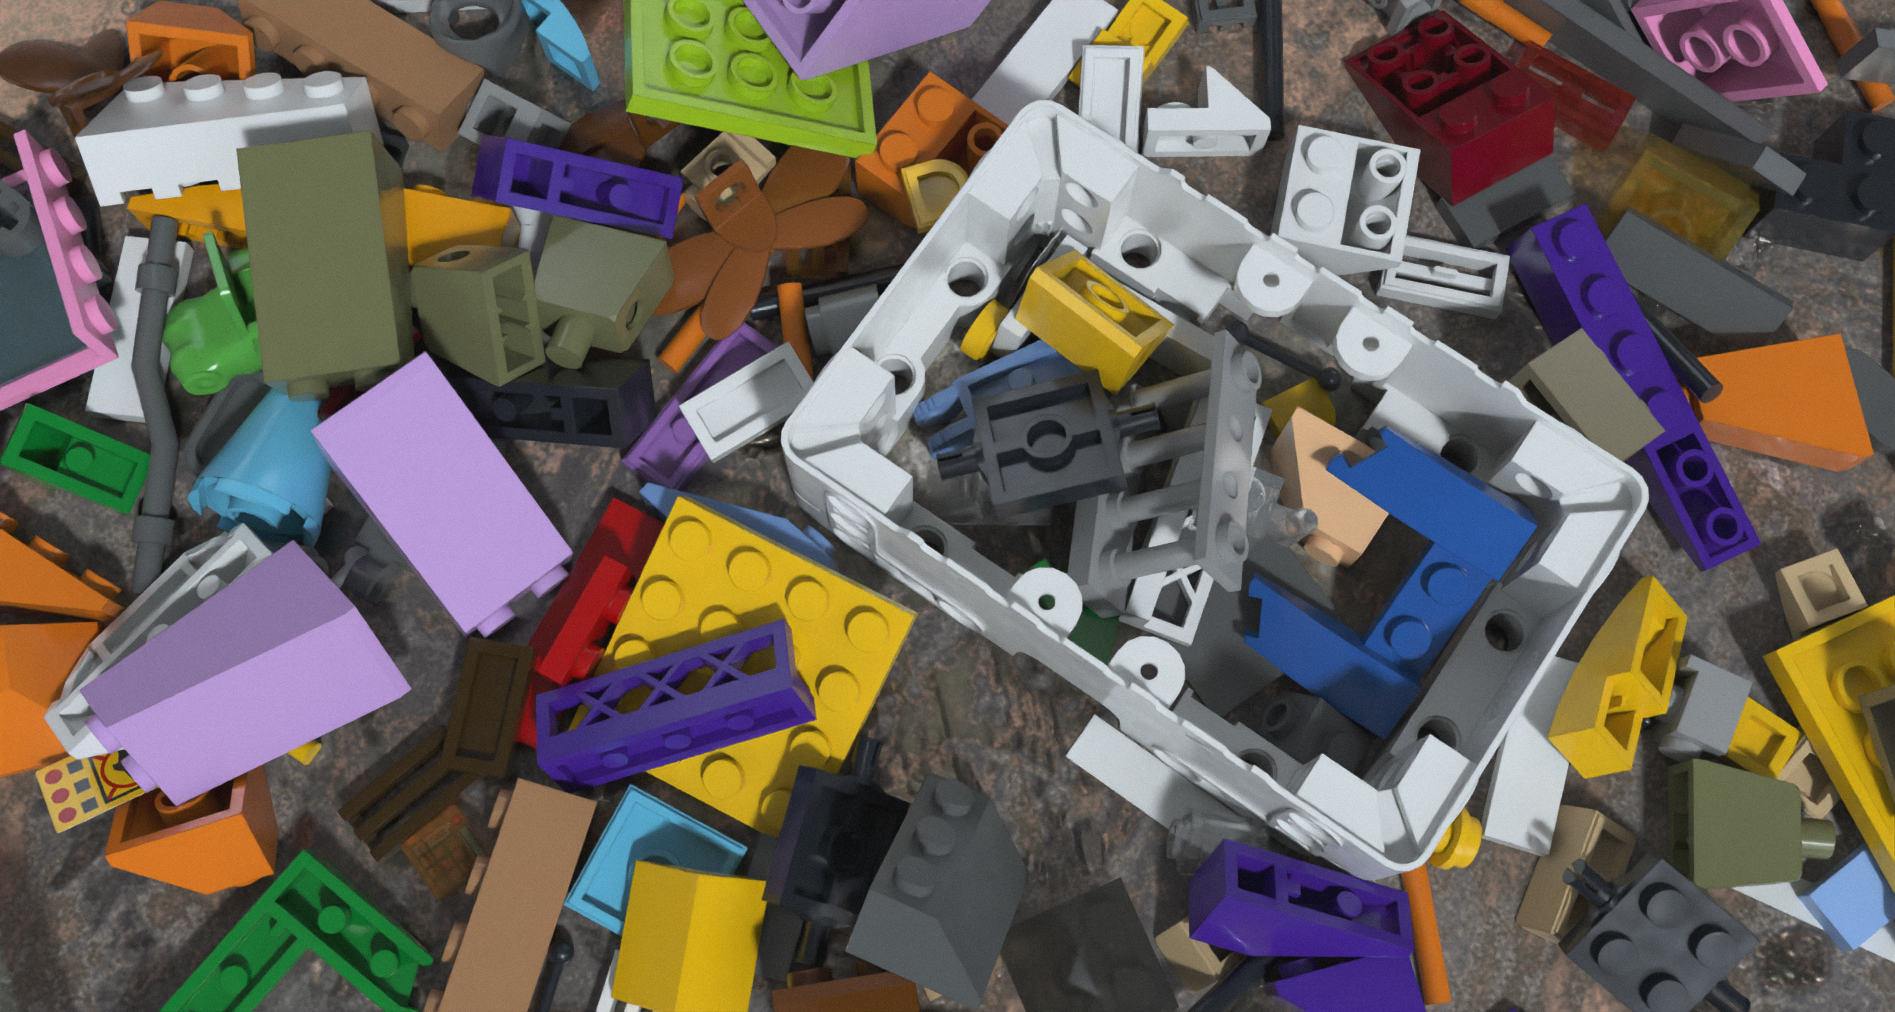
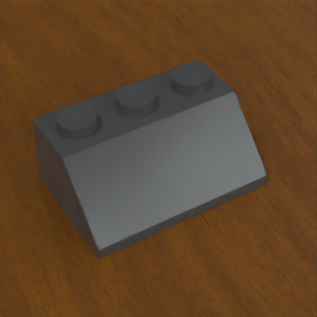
(943, 894)

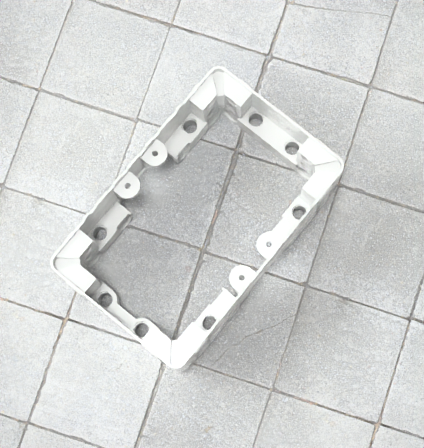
(1068, 173)

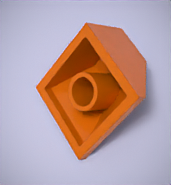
(193, 42)
(32, 676)
(202, 844)

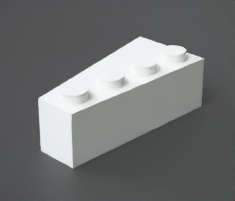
(190, 129)

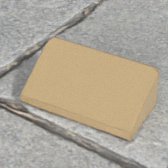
(1579, 833)

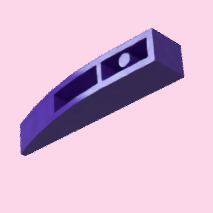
(1581, 286)

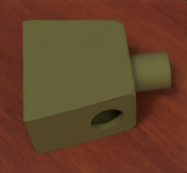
(597, 287)
(480, 310)
(1739, 827)

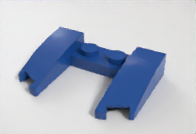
(1472, 539)

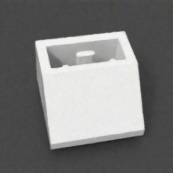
(1345, 200)

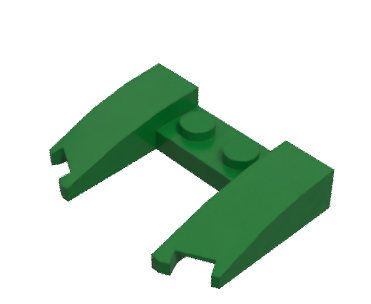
(305, 910)

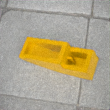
(1620, 682)

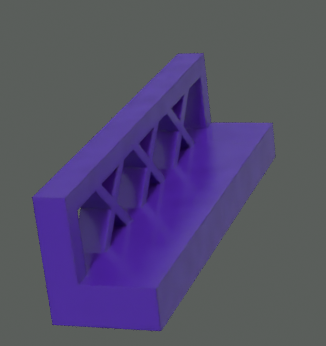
(668, 722)

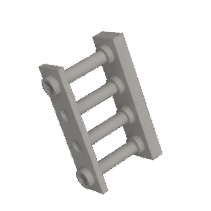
(1105, 524)

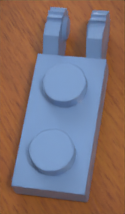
(1019, 369)

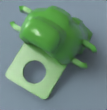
(218, 332)

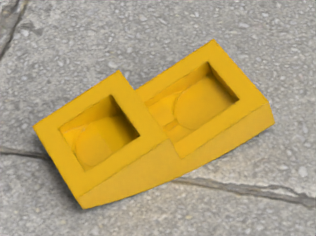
(1143, 24)

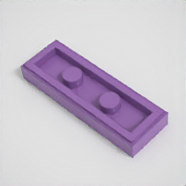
(669, 448)

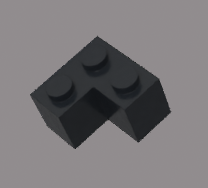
(1844, 199)

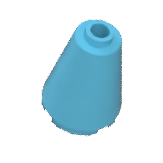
(269, 473)

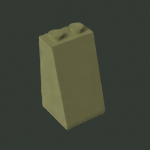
(327, 262)

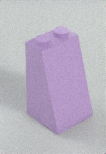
(841, 33)
(444, 497)
(242, 680)

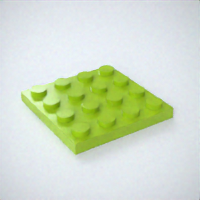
(723, 73)

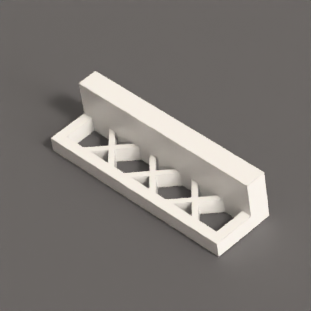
(1145, 590)

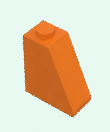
(1787, 403)

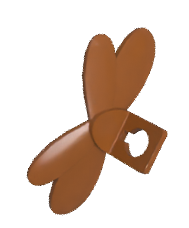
(733, 260)

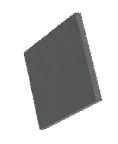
(1218, 661)

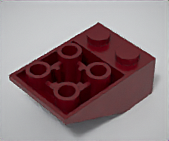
(1457, 104)

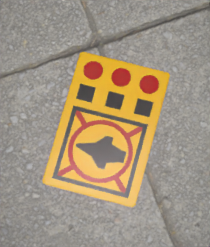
(85, 787)

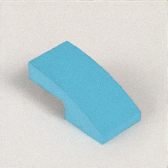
(562, 40)

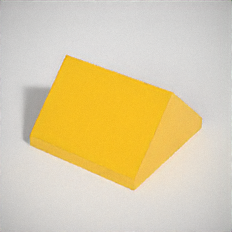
(1091, 318)
(689, 940)

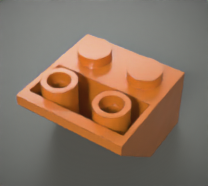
(926, 127)

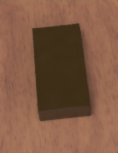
(489, 708)

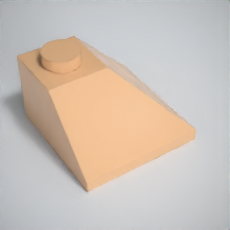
(1344, 515)

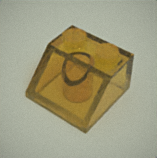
(1683, 196)

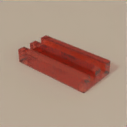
(1572, 112)

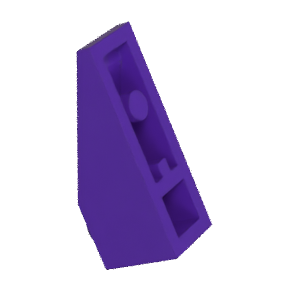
(576, 186)
(1293, 908)

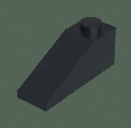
(594, 405)

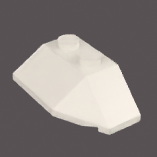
(175, 593)

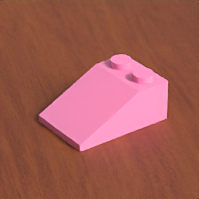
(1733, 45)

